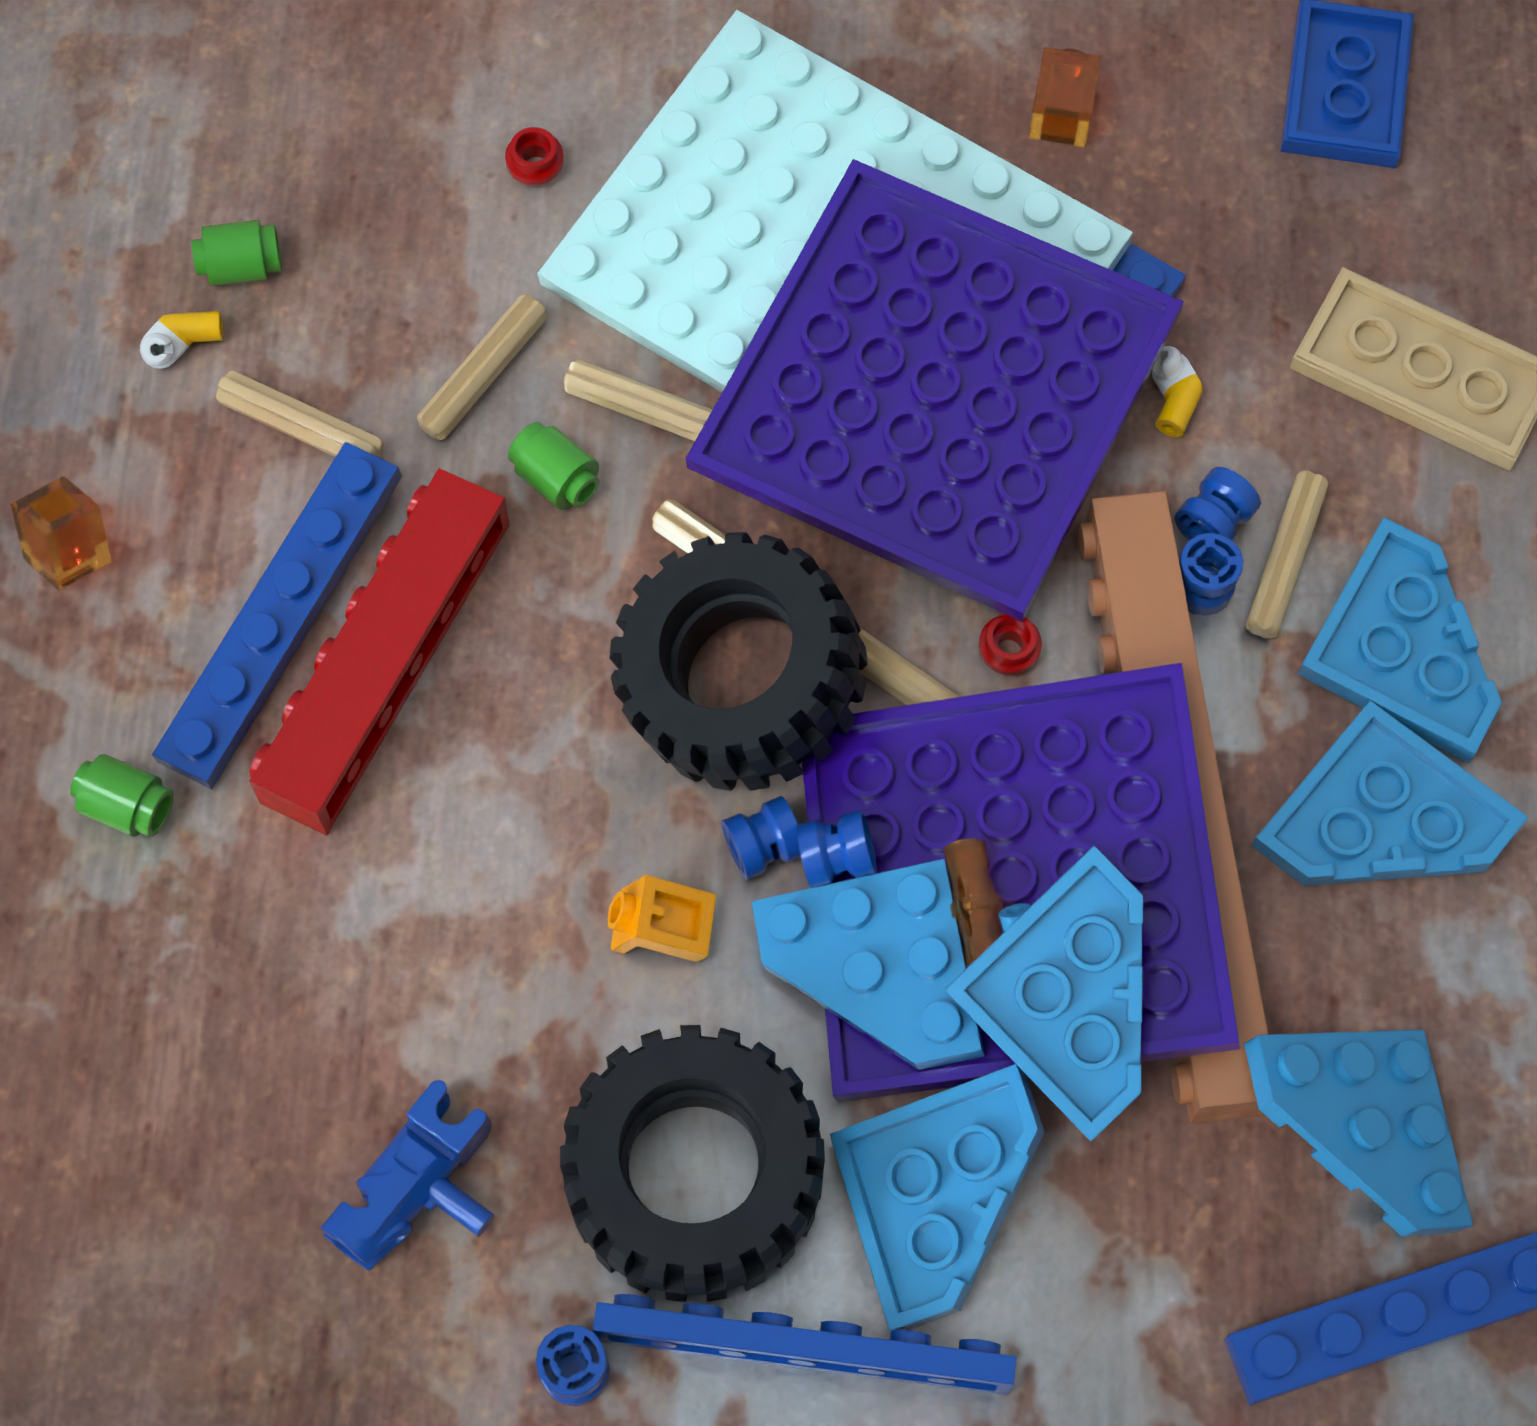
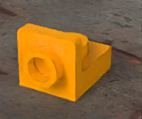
(662, 918)

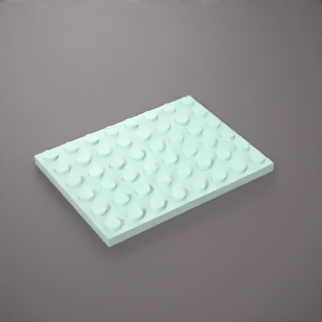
(736, 176)

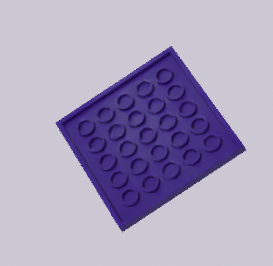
(936, 388)
(1043, 783)

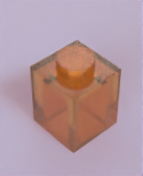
(1064, 96)
(61, 532)

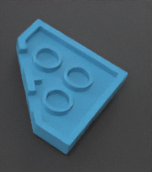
(1406, 644)
(1386, 811)
(877, 958)
(1068, 992)
(1371, 1117)
(936, 1188)

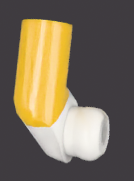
(176, 333)
(1179, 388)

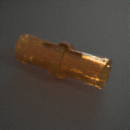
(975, 901)

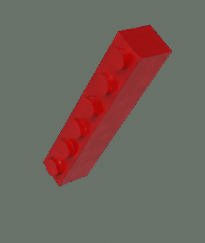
(379, 652)

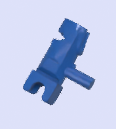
(412, 1177)

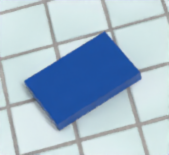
(1347, 83)

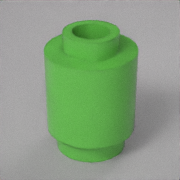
(237, 252)
(554, 466)
(121, 796)

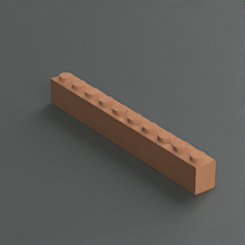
(1148, 626)

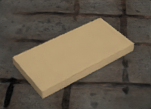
(1422, 368)

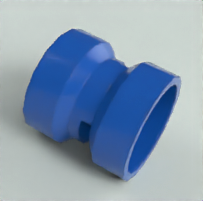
(1220, 506)
(1204, 587)
(762, 837)
(837, 848)
(574, 1378)

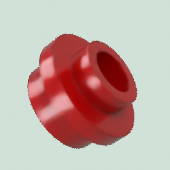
(534, 143)
(1008, 628)

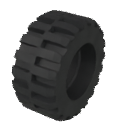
(692, 602)
(673, 1076)

